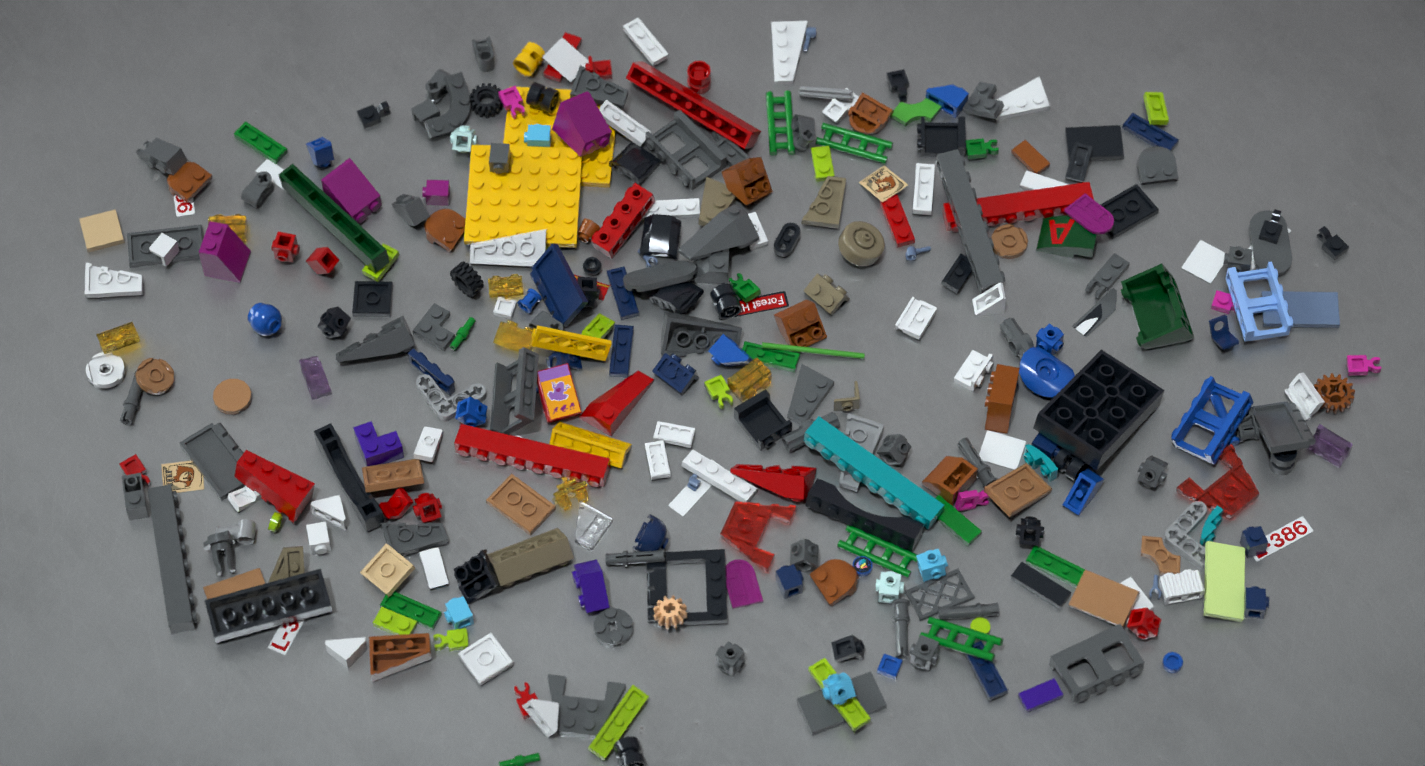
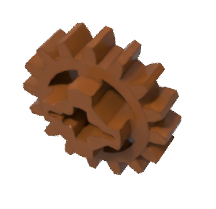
(1333, 393)

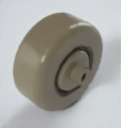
(861, 243)

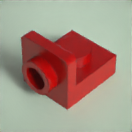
(602, 68)
(397, 504)

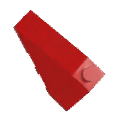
(613, 406)
(789, 482)

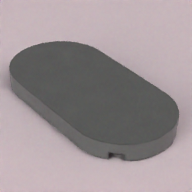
(1267, 252)
(660, 276)

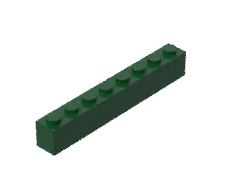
(334, 218)

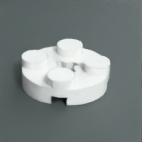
(109, 379)

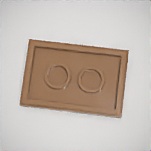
(392, 475)
(1017, 489)
(521, 504)
(236, 583)
(1104, 598)

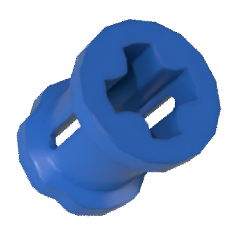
(529, 300)

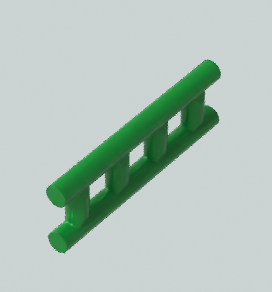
(771, 116)
(860, 151)
(881, 561)
(967, 647)

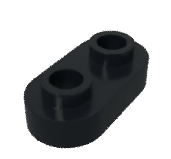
(786, 241)

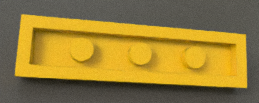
(571, 343)
(590, 442)

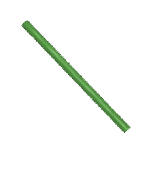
(813, 350)

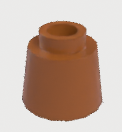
(587, 230)

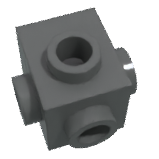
(1238, 258)
(894, 449)
(1152, 472)
(804, 555)
(924, 652)
(730, 658)

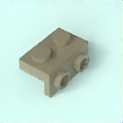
(826, 293)

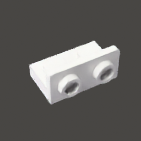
(974, 370)

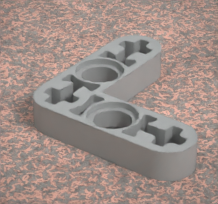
(443, 402)
(1183, 534)

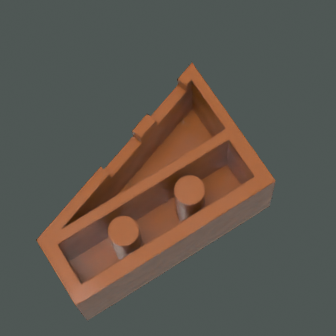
(1001, 398)
(397, 653)

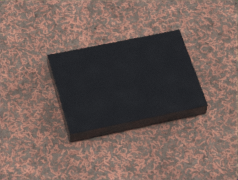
(1105, 141)
(1129, 209)

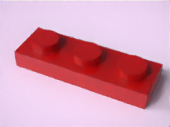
(897, 221)

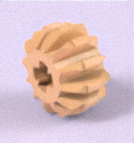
(663, 610)

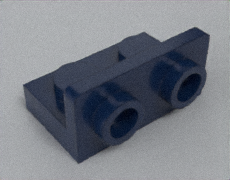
(674, 372)

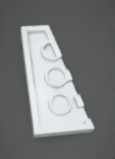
(787, 45)
(511, 250)

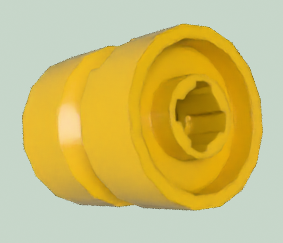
(529, 59)

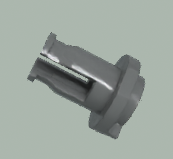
(220, 544)

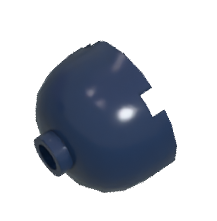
(651, 535)

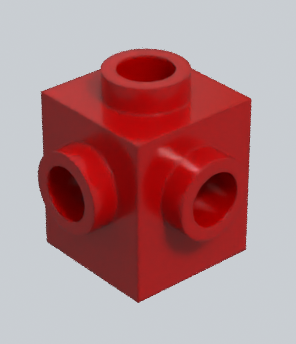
(285, 247)
(430, 513)
(1144, 623)

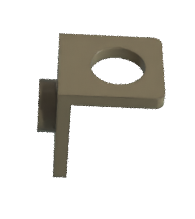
(848, 404)

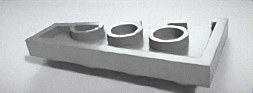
(867, 435)

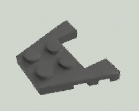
(582, 715)

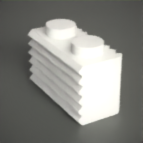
(1181, 586)

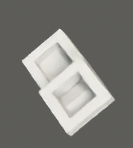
(839, 109)
(243, 498)
(433, 568)

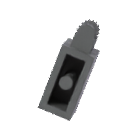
(162, 156)

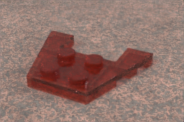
(1230, 492)
(746, 526)

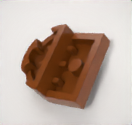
(869, 115)
(188, 181)
(445, 228)
(835, 580)

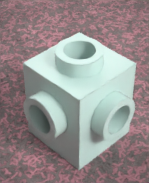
(459, 143)
(889, 586)

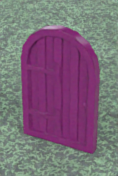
(1090, 215)
(742, 584)

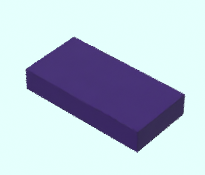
(1040, 695)

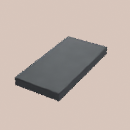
(188, 239)
(823, 715)

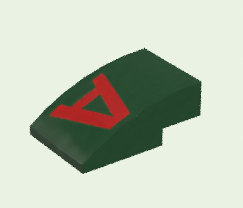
(1065, 237)

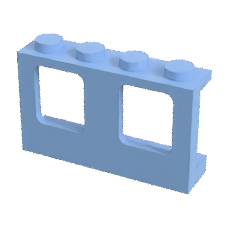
(1247, 307)

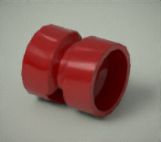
(699, 77)

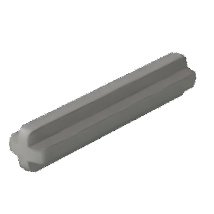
(829, 93)

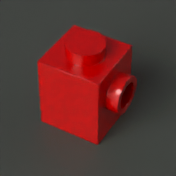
(322, 260)

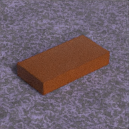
(1030, 157)

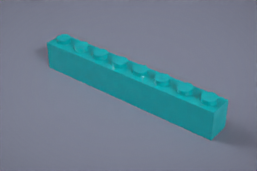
(873, 472)

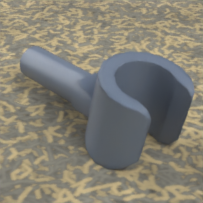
(810, 33)
(912, 251)
(649, 259)
(693, 482)
(1155, 589)

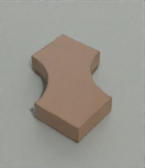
(1155, 550)

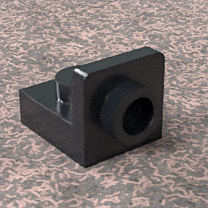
(848, 648)

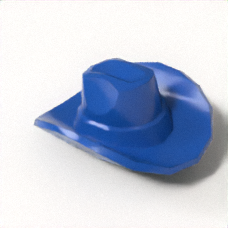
(1044, 372)

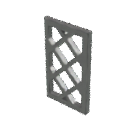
(943, 580)

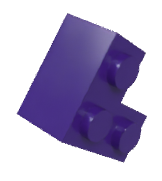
(377, 449)
(590, 580)

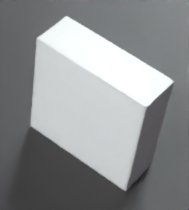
(504, 308)

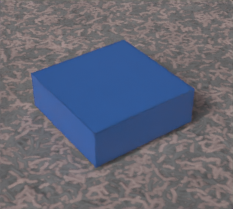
(889, 666)

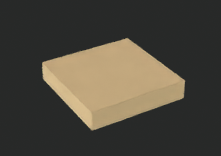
(101, 231)
(387, 570)

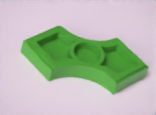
(908, 113)

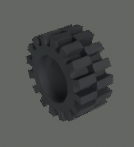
(486, 109)
(466, 279)

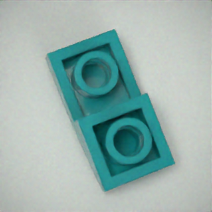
(1038, 459)
(1210, 525)

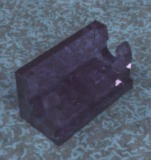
(315, 377)
(1330, 446)

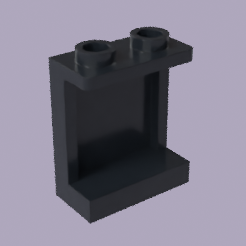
(941, 137)
(762, 420)

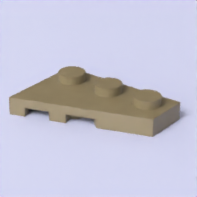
(714, 200)
(827, 206)

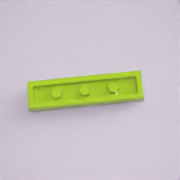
(850, 710)
(618, 722)

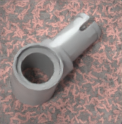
(243, 531)

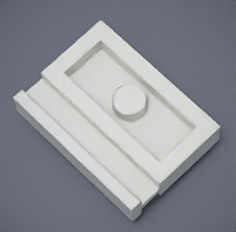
(916, 318)
(1304, 396)

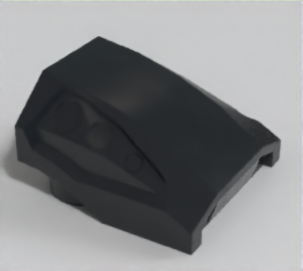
(635, 163)
(660, 236)
(677, 297)
(476, 577)

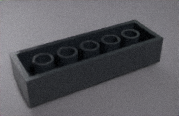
(268, 605)

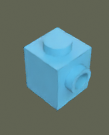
(538, 135)
(458, 613)

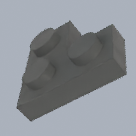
(981, 102)
(431, 328)

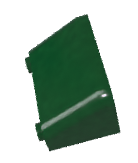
(1157, 308)

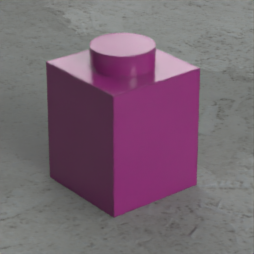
(437, 192)

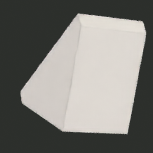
(990, 301)
(330, 510)
(346, 650)
(544, 715)

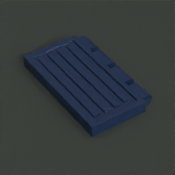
(558, 285)

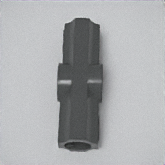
(1018, 340)
(795, 438)

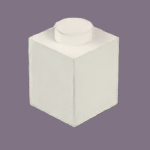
(318, 538)

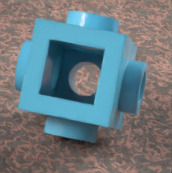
(931, 564)
(838, 688)

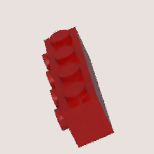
(623, 220)

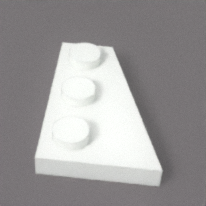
(1024, 100)
(111, 283)

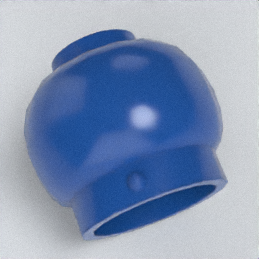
(265, 319)

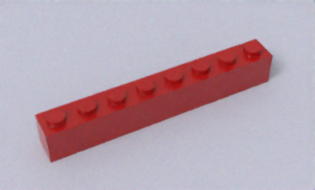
(693, 104)
(1023, 205)
(532, 455)

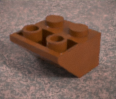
(747, 180)
(800, 324)
(951, 477)

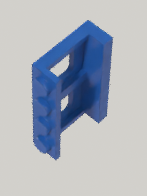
(1222, 427)

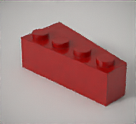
(275, 484)

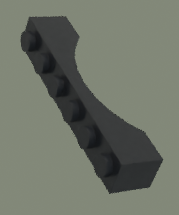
(353, 487)
(897, 530)

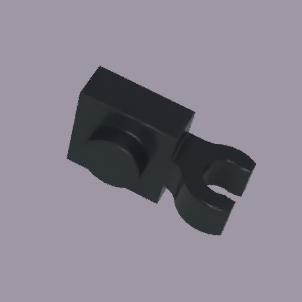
(898, 81)
(370, 115)
(1271, 229)
(1334, 245)

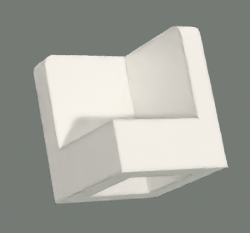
(165, 248)

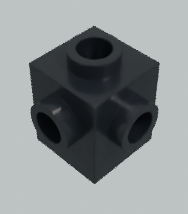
(590, 289)
(334, 322)
(1026, 537)

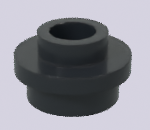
(592, 261)

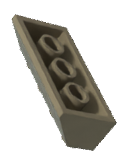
(530, 557)

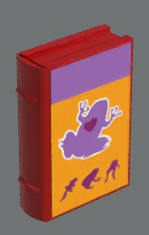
(557, 393)

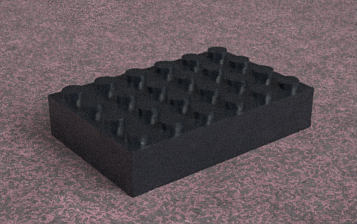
(1098, 409)

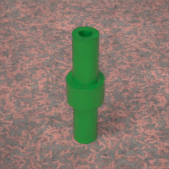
(462, 333)
(521, 760)

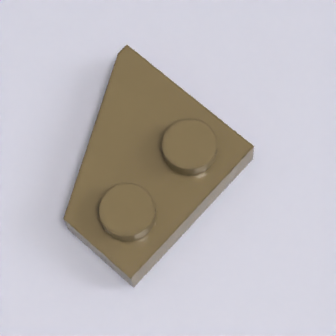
(289, 563)

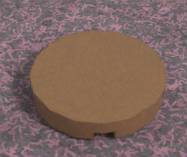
(1009, 241)
(155, 376)
(232, 396)

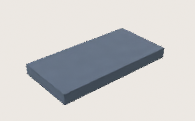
(1306, 310)

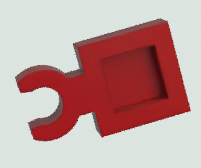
(134, 465)
(524, 697)

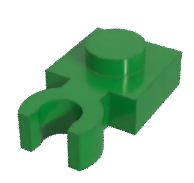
(978, 149)
(745, 289)

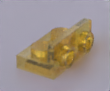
(512, 337)
(118, 338)

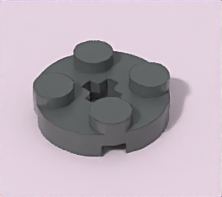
(615, 637)

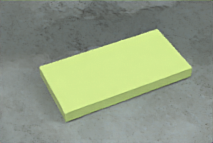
(1224, 581)

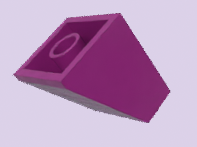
(582, 124)
(351, 191)
(223, 253)

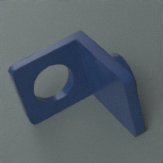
(1222, 337)
(562, 358)

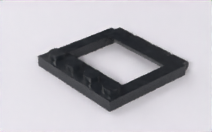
(715, 585)

